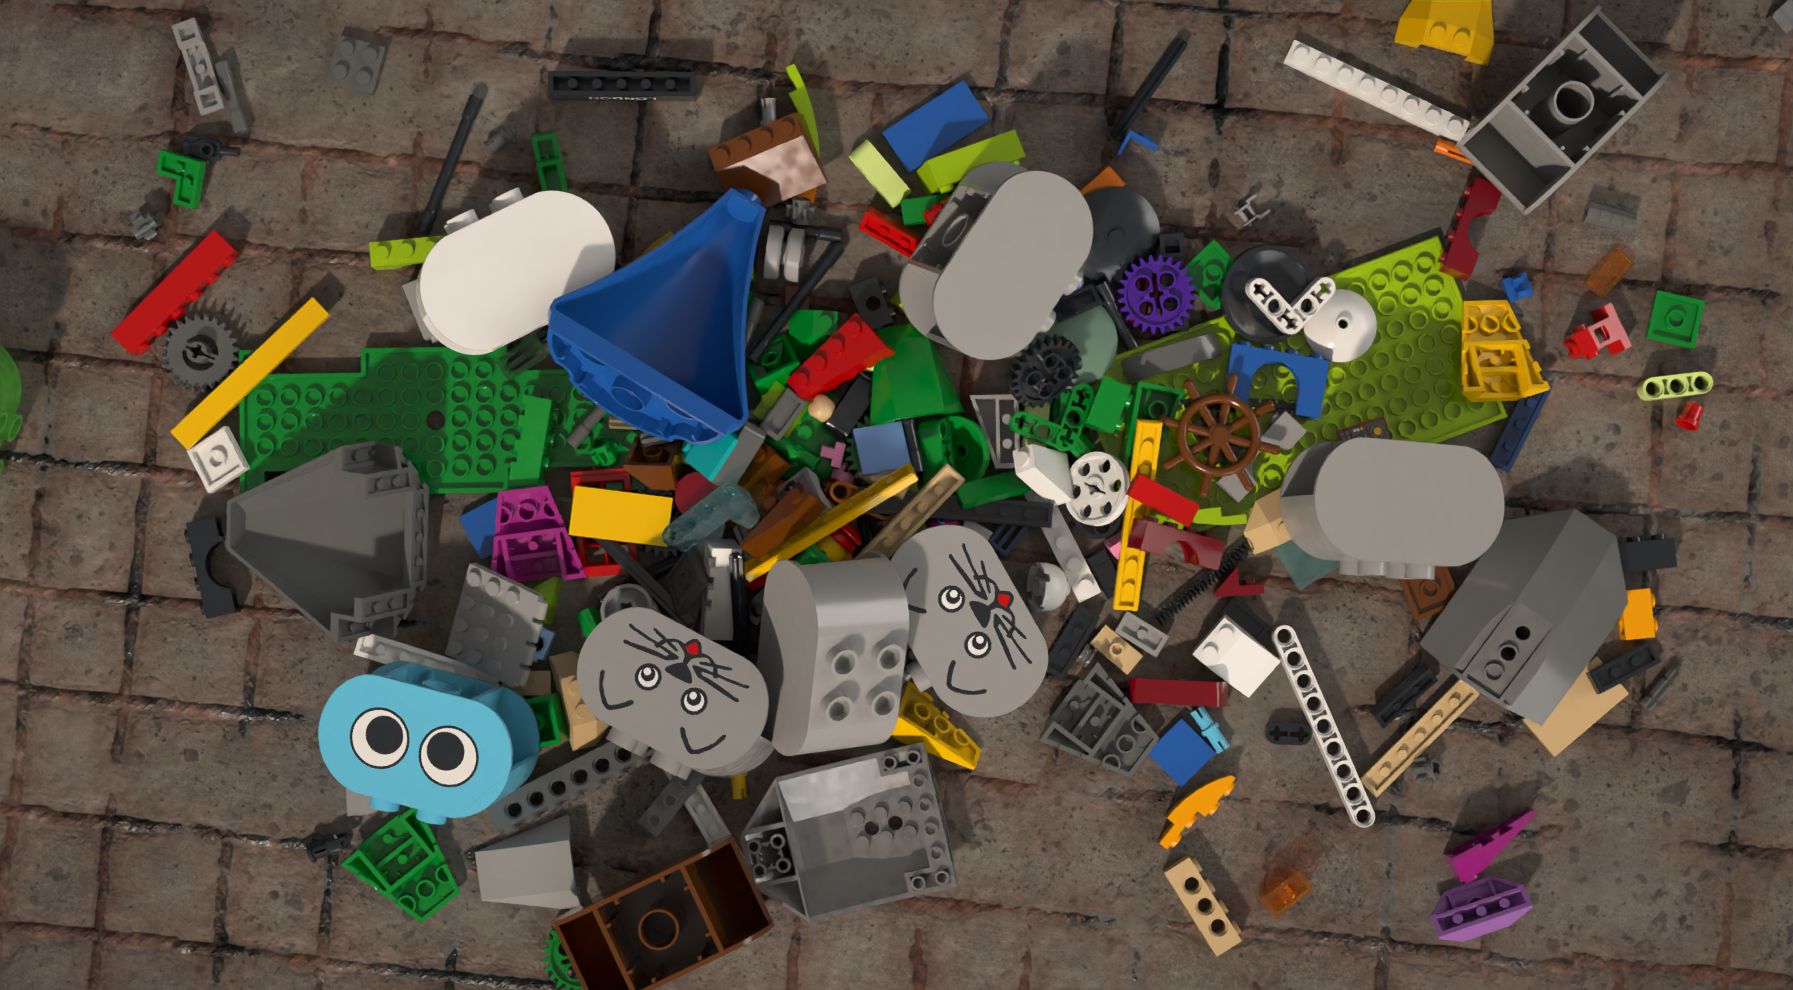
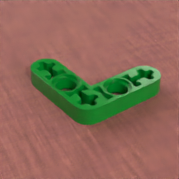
(1056, 430)

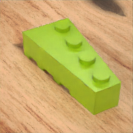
(947, 171)

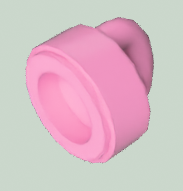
(840, 475)

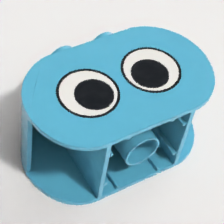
(428, 740)

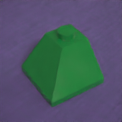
(811, 330)
(775, 365)

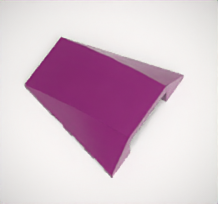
(532, 537)

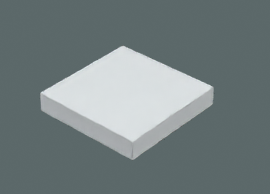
(218, 459)

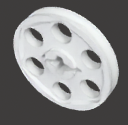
(1104, 482)

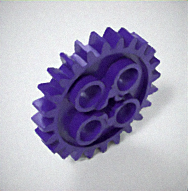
(1135, 298)

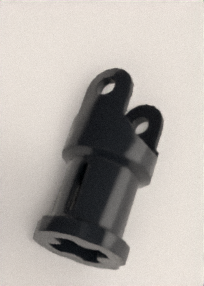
(329, 846)

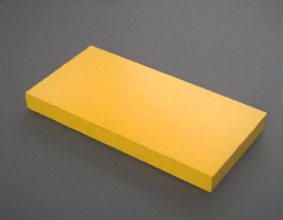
(620, 516)

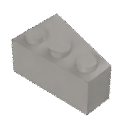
(993, 416)

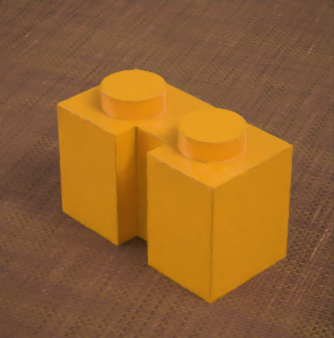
(1637, 617)

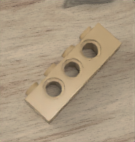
(1217, 940)

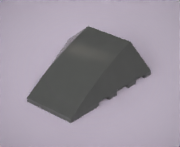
(1099, 724)

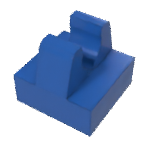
(1517, 287)

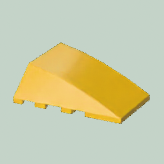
(1495, 355)

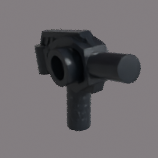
(208, 149)

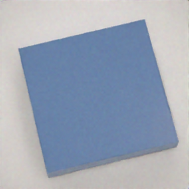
(881, 448)

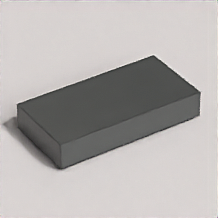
(782, 414)

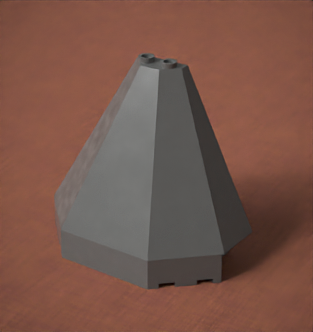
(339, 538)

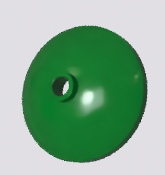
(969, 435)

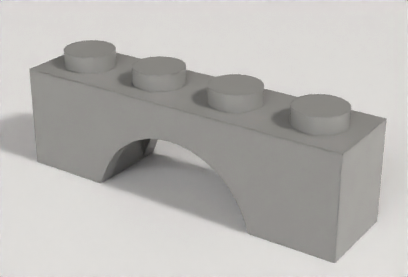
(1282, 432)

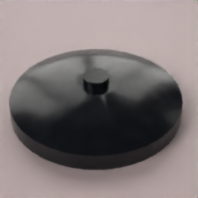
(1122, 233)
(1282, 270)

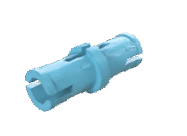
(1210, 729)

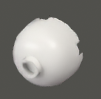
(1048, 587)

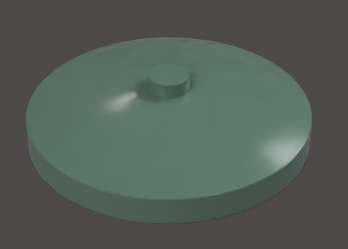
(1094, 337)

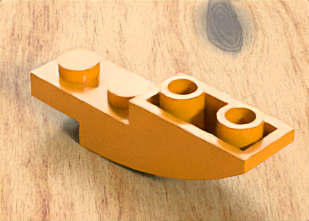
(1201, 799)

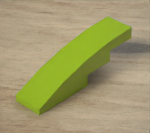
(802, 103)
(1212, 516)

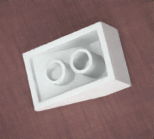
(1235, 656)

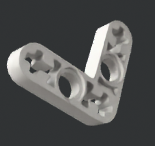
(1293, 310)

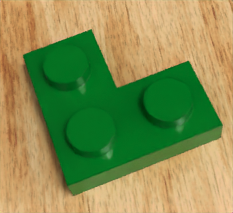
(188, 175)

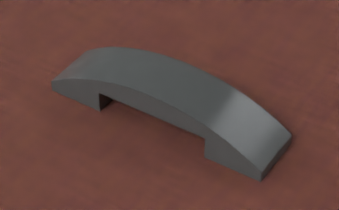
(1171, 357)

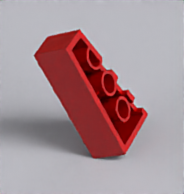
(840, 358)

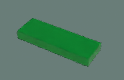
(990, 489)

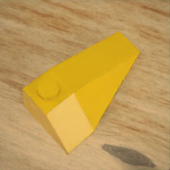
(923, 722)

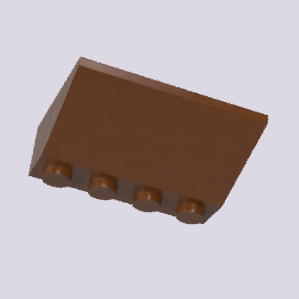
(771, 161)

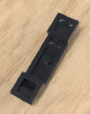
(1173, 246)

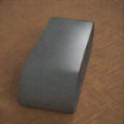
(749, 442)

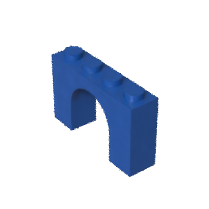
(1308, 373)

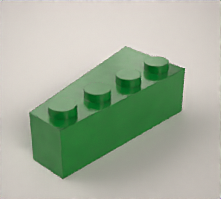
(1147, 403)
(533, 442)

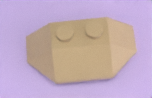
(1265, 524)
(582, 726)

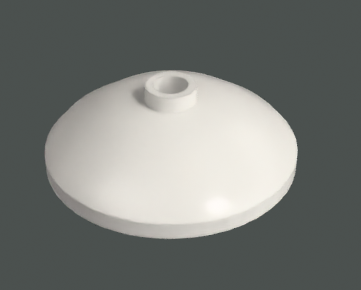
(1341, 344)

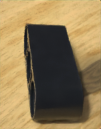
(850, 406)

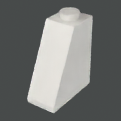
(1045, 472)

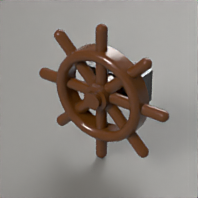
(1217, 436)

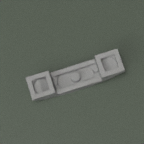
(199, 65)

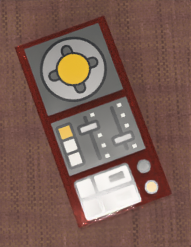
(1372, 429)

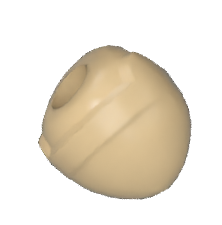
(821, 408)

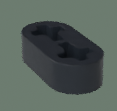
(1288, 727)

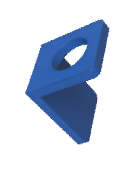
(1139, 138)

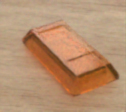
(1609, 273)

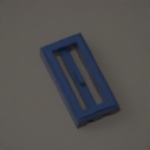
(998, 546)

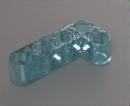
(722, 504)

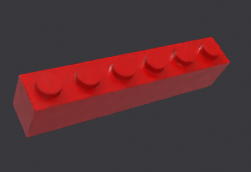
(175, 293)

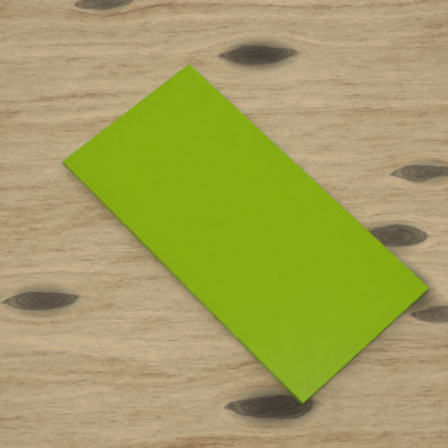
(1404, 376)

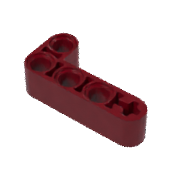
(1178, 692)

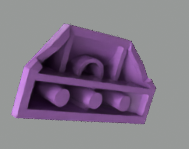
(1479, 908)

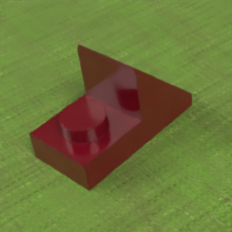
(1231, 587)

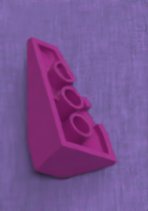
(1478, 852)

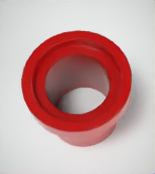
(1690, 416)

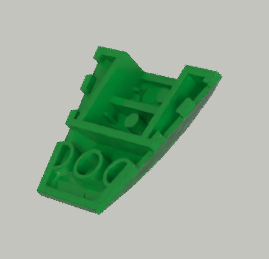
(911, 379)
(405, 865)

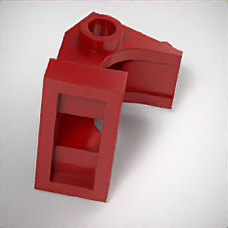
(1585, 342)

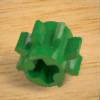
(604, 450)

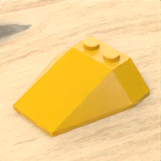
(1449, 25)

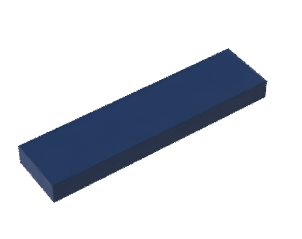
(1516, 430)

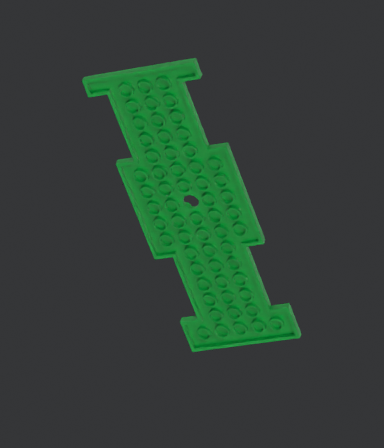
(310, 414)

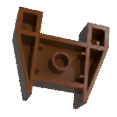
(780, 514)

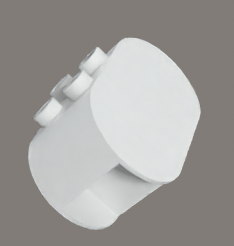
(504, 271)

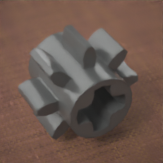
(800, 210)
(143, 225)
(1425, 769)

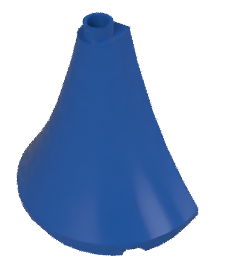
(669, 329)

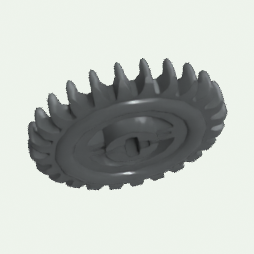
(179, 342)

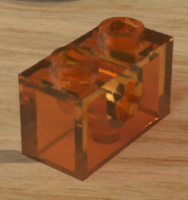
(1285, 893)

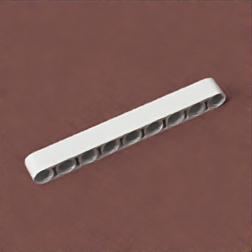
(1331, 734)

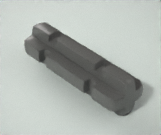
(1660, 689)

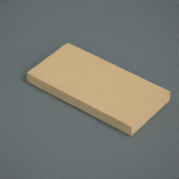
(1575, 712)

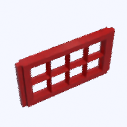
(593, 477)

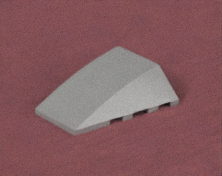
(531, 868)

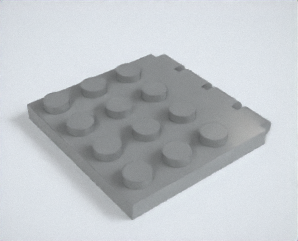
(497, 625)

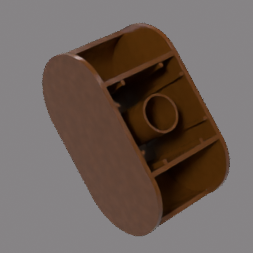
(665, 921)

